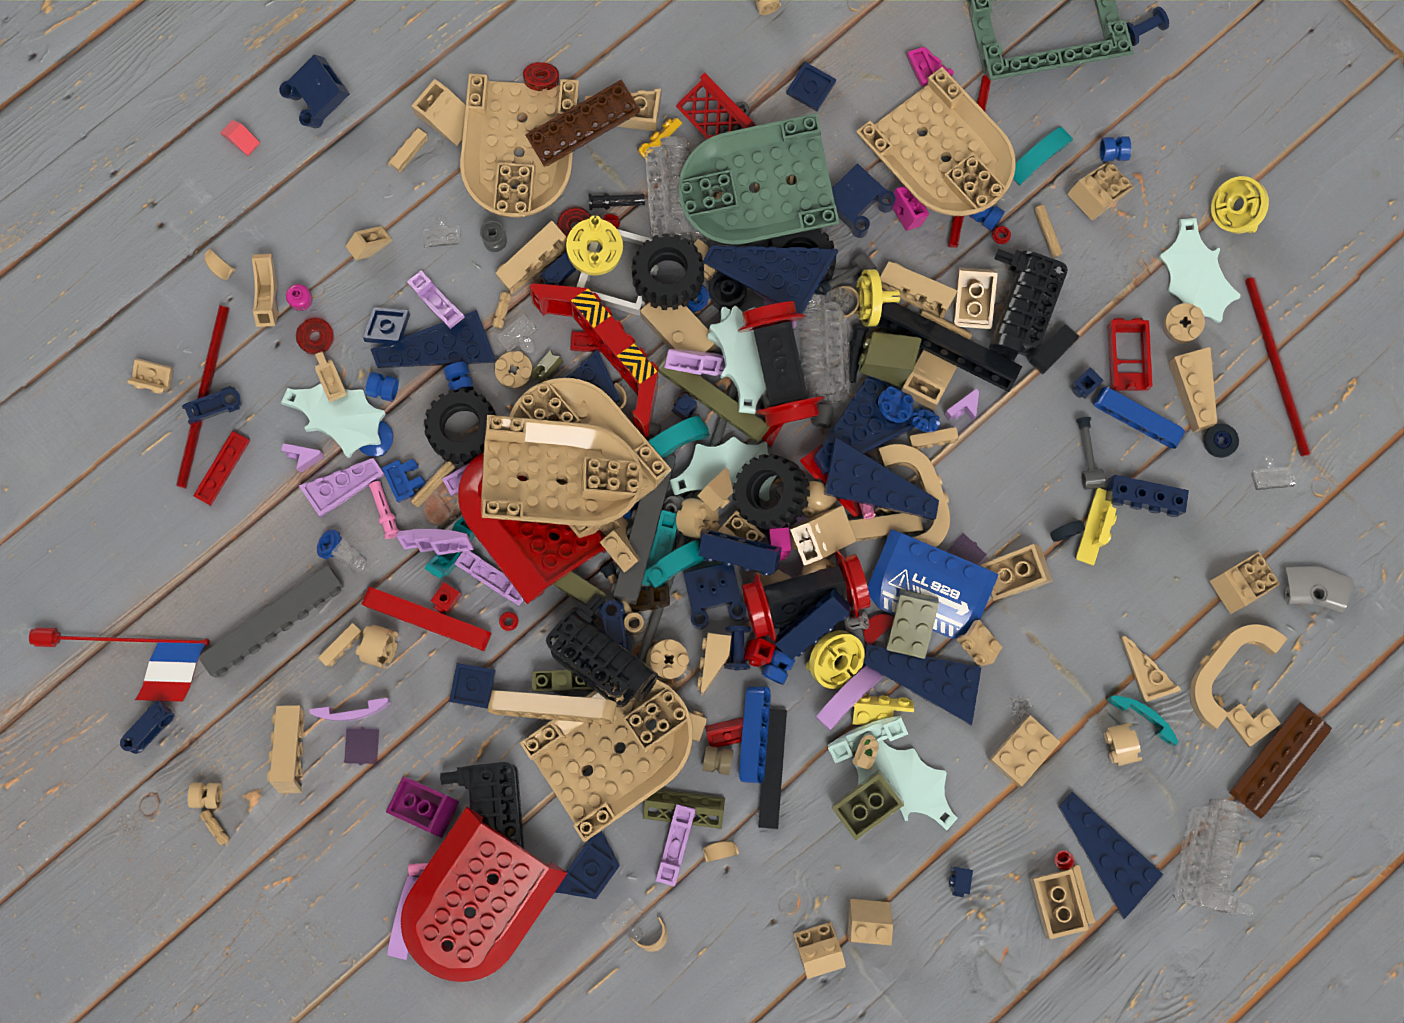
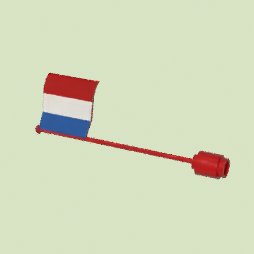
(168, 671)

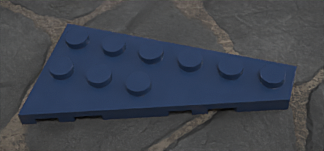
(439, 346)

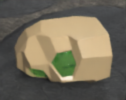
(866, 752)

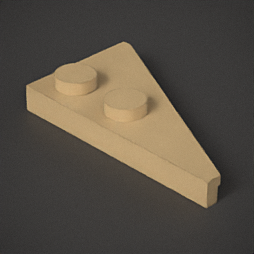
(1149, 678)

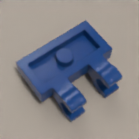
(399, 481)

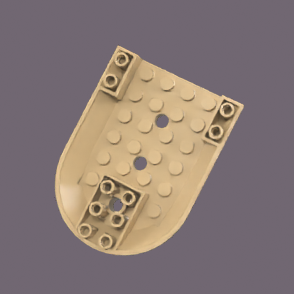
(954, 129)
(494, 136)
(585, 403)
(550, 452)
(617, 779)

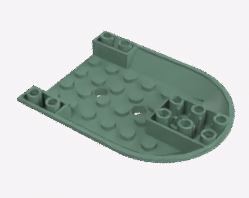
(765, 158)

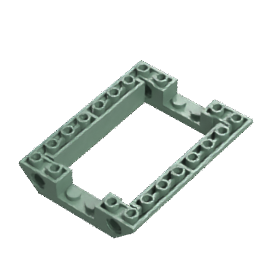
(1114, 30)

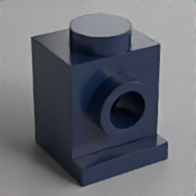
(1089, 378)
(684, 407)
(960, 881)

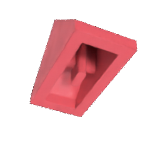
(240, 137)

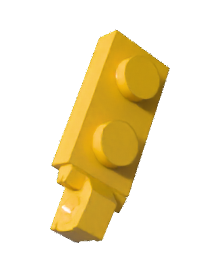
(669, 127)

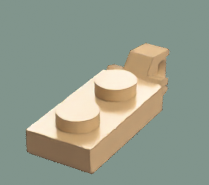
(329, 378)

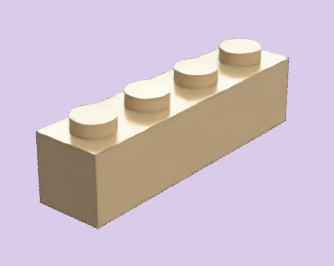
(408, 150)
(934, 438)
(340, 645)

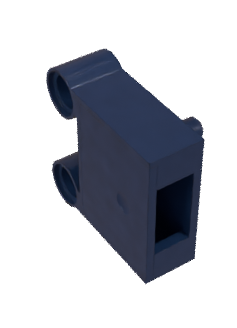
(319, 89)
(855, 195)
(712, 589)

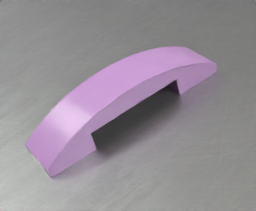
(435, 300)
(488, 576)
(848, 697)
(374, 707)
(675, 845)
(396, 945)

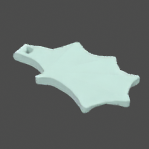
(1196, 273)
(740, 359)
(346, 420)
(710, 461)
(914, 781)

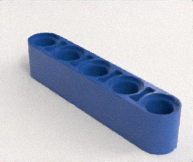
(1139, 417)
(755, 734)

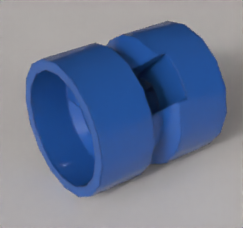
(1114, 149)
(989, 217)
(458, 376)
(381, 386)
(775, 673)

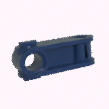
(558, 271)
(212, 405)
(614, 624)
(147, 727)

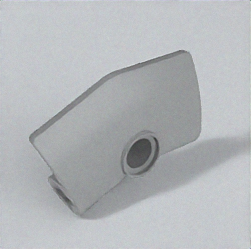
(1331, 586)

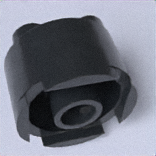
(722, 298)

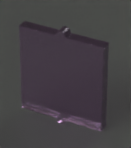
(967, 550)
(361, 746)

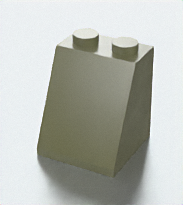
(889, 357)

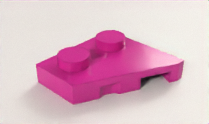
(925, 64)

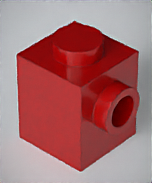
(445, 598)
(759, 652)

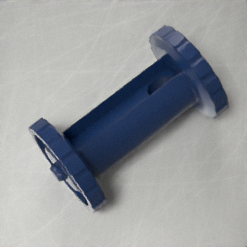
(1159, 19)
(737, 648)

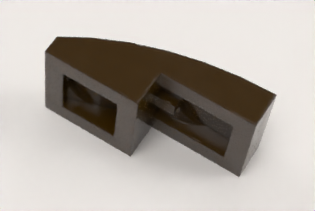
(652, 599)

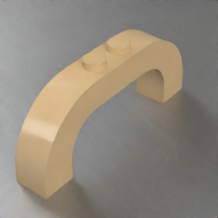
(930, 482)
(1201, 686)

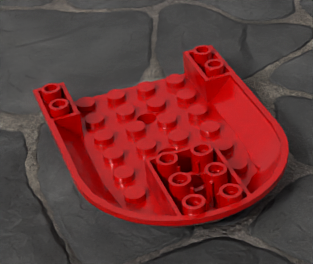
(524, 547)
(459, 880)

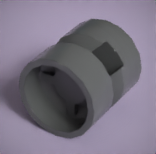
(493, 236)

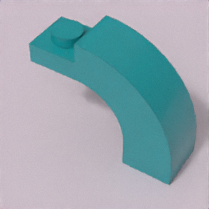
(679, 435)
(675, 563)
(444, 564)

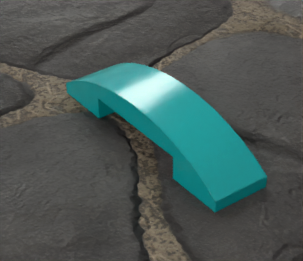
(1040, 154)
(663, 541)
(1165, 731)

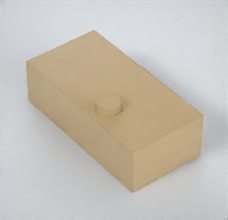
(678, 328)

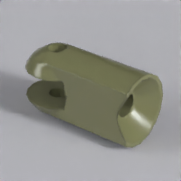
(546, 367)

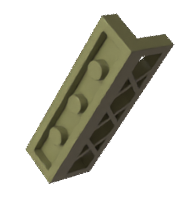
(705, 806)

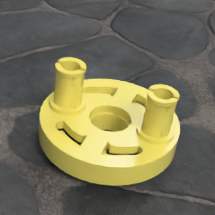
(1243, 219)
(594, 231)
(872, 297)
(827, 651)

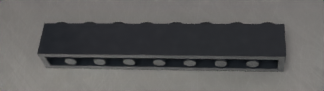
(950, 346)

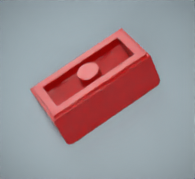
(725, 732)

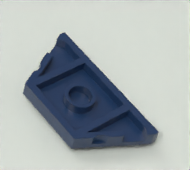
(590, 869)

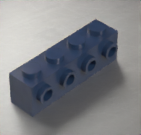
(1147, 495)
(740, 552)
(813, 624)

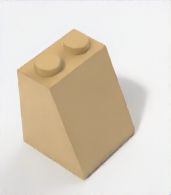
(870, 922)

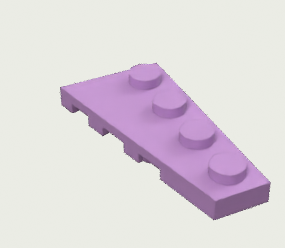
(337, 488)

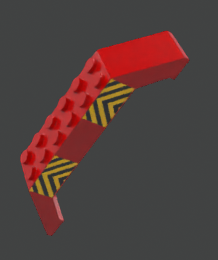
(609, 338)

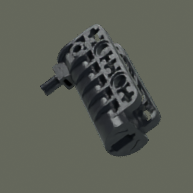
(1026, 301)
(601, 655)
(488, 795)

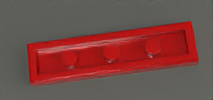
(221, 468)

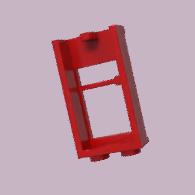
(1130, 381)

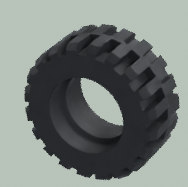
(806, 239)
(668, 249)
(443, 410)
(749, 486)

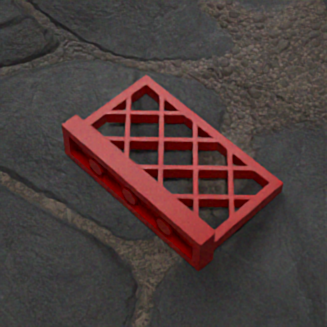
(722, 99)

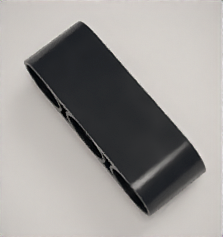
(1054, 349)

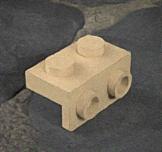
(151, 376)
(980, 644)

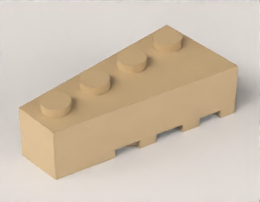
(649, 106)
(532, 258)
(918, 289)
(1196, 387)
(286, 749)

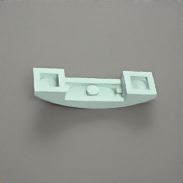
(844, 746)

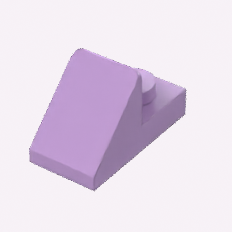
(968, 404)
(307, 456)

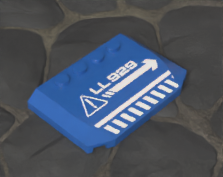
(924, 569)

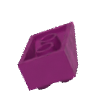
(422, 807)

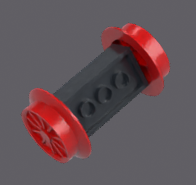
(780, 362)
(786, 600)

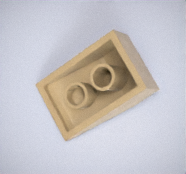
(975, 298)
(1019, 571)

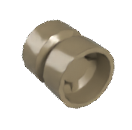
(717, 760)

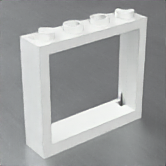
(613, 302)

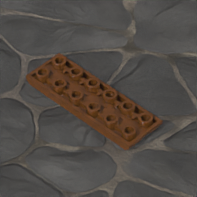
(583, 123)
(1280, 760)

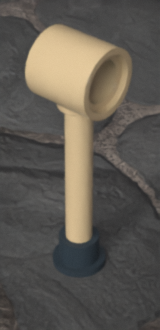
(609, 574)

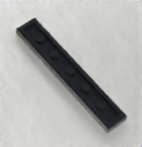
(773, 771)

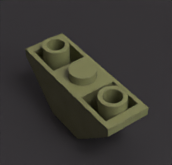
(557, 681)

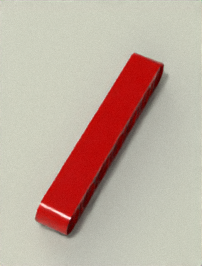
(426, 618)

